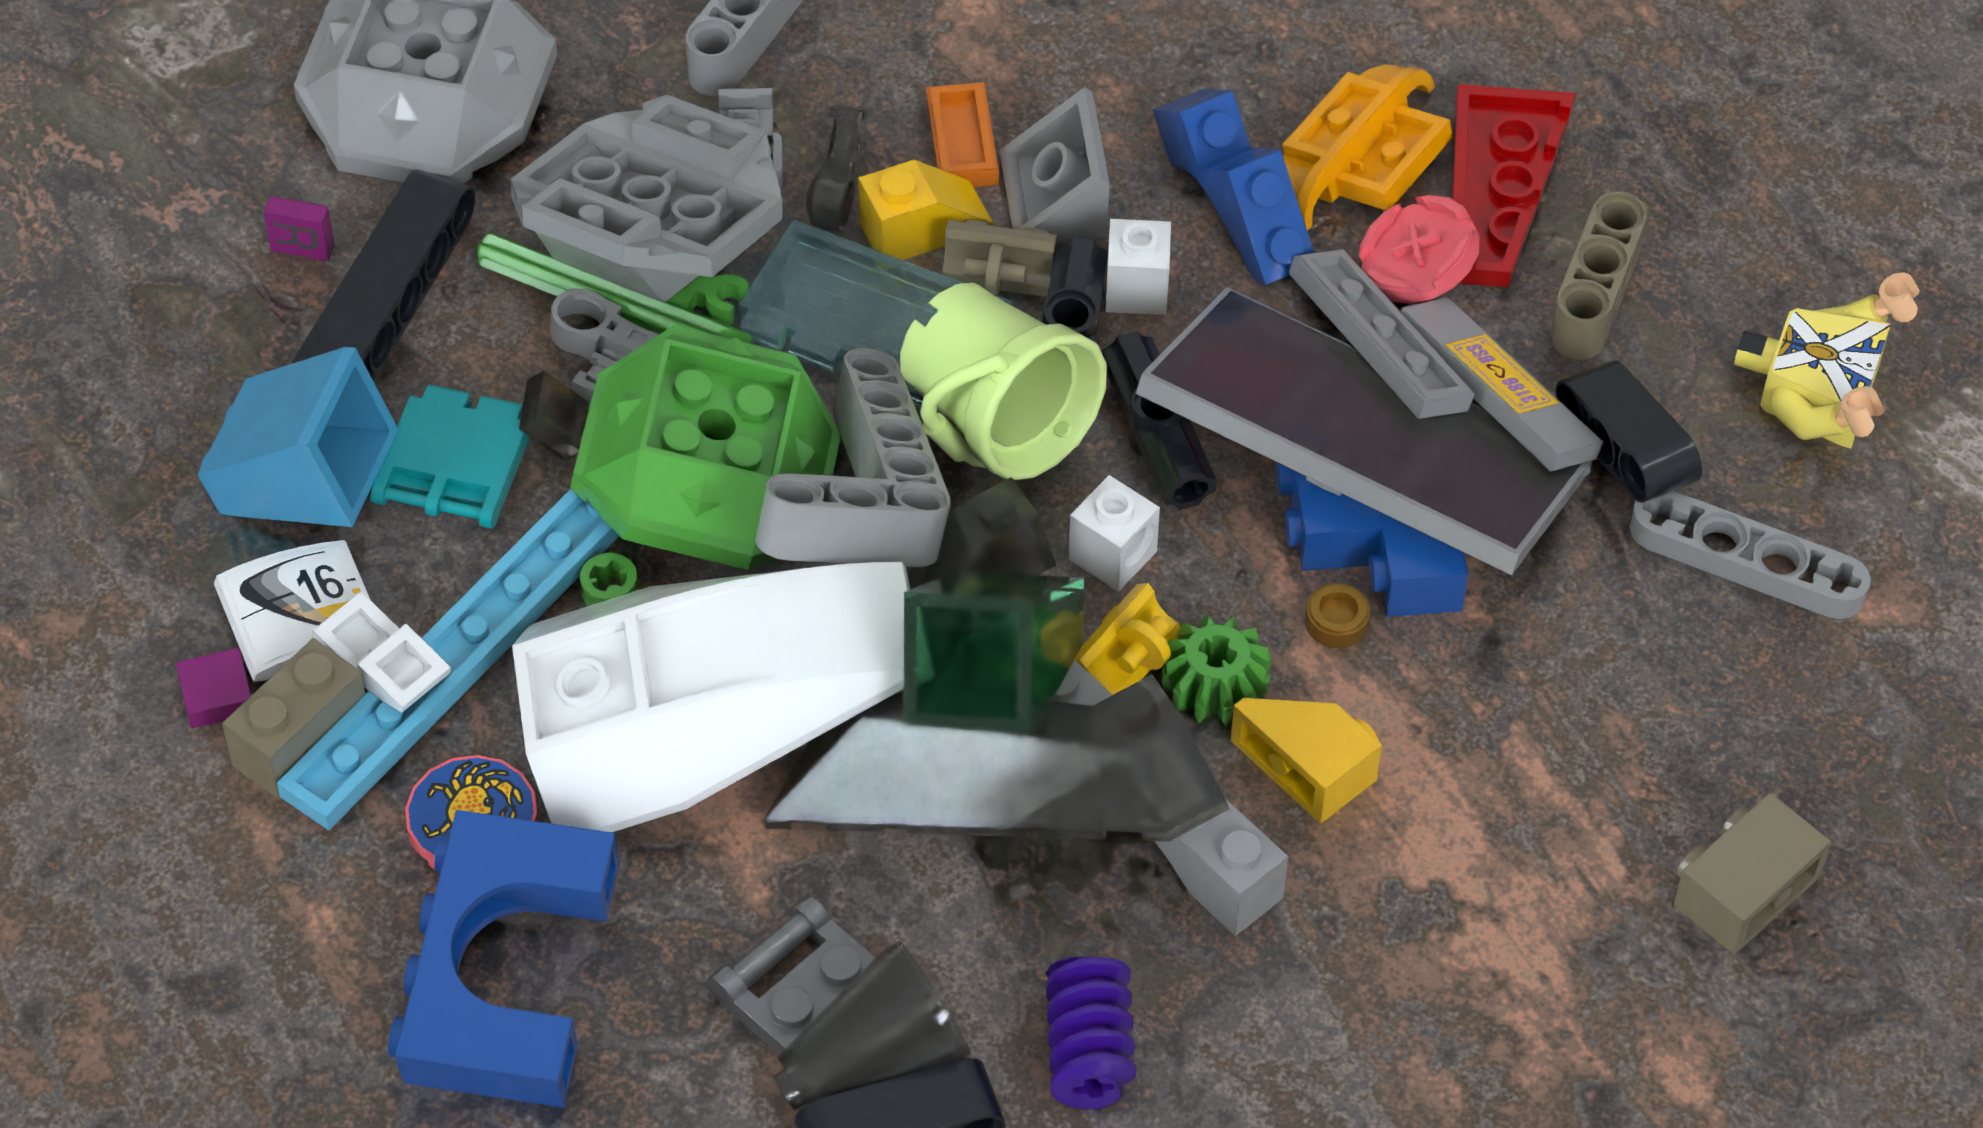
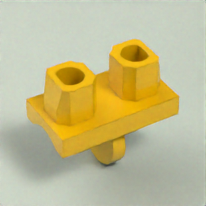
(1129, 641)

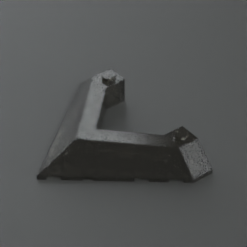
(1079, 775)

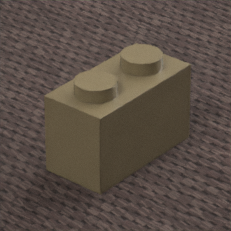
(291, 714)
(1750, 872)

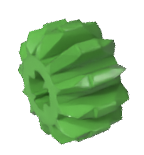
(1215, 668)

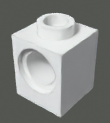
(1138, 266)
(1113, 533)

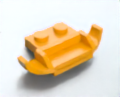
(1365, 140)

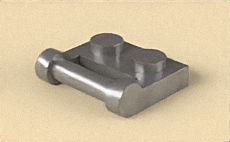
(805, 990)

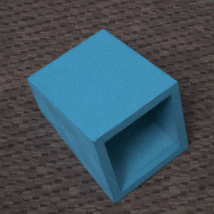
(301, 443)

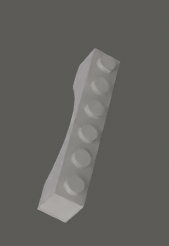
(1222, 861)

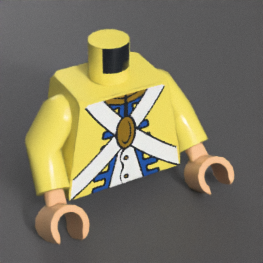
(1828, 363)

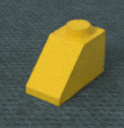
(909, 207)
(1308, 750)

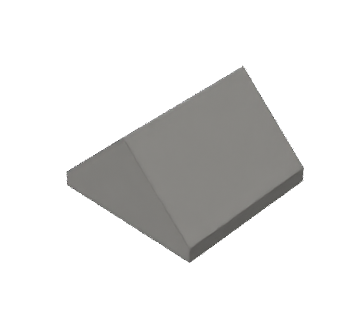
(1059, 173)

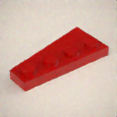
(1502, 166)

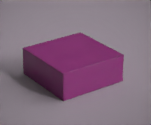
(213, 686)

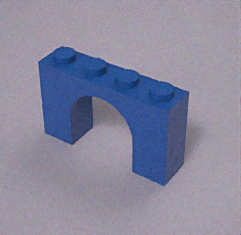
(487, 872)

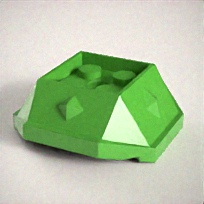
(651, 453)

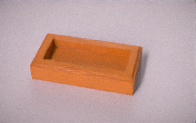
(963, 132)

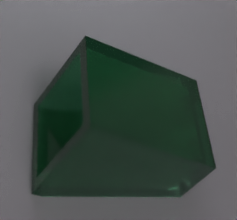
(989, 649)

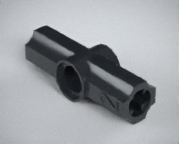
(1076, 286)
(1156, 433)

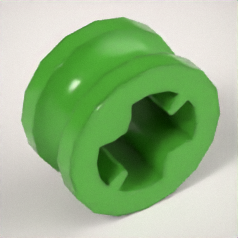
(602, 570)

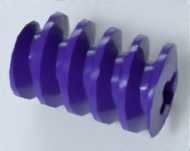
(1089, 1031)

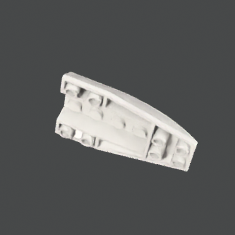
(700, 684)

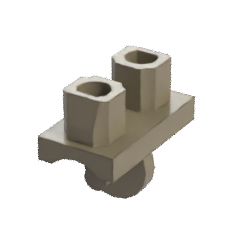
(999, 257)

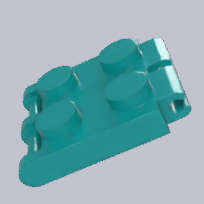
(453, 455)

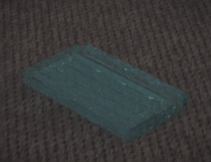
(837, 298)

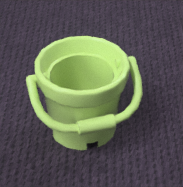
(1004, 381)

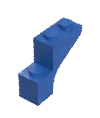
(1242, 181)
(1403, 563)

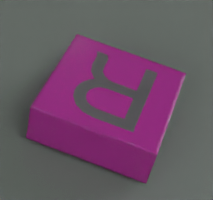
(299, 228)

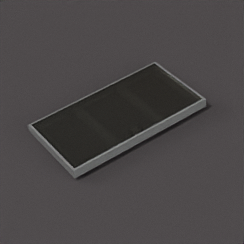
(1345, 429)

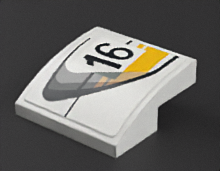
(283, 599)

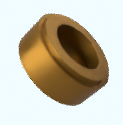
(1337, 615)

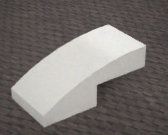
(392, 660)

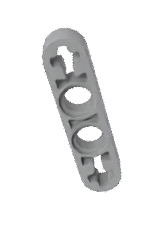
(1753, 544)

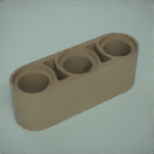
(1598, 275)

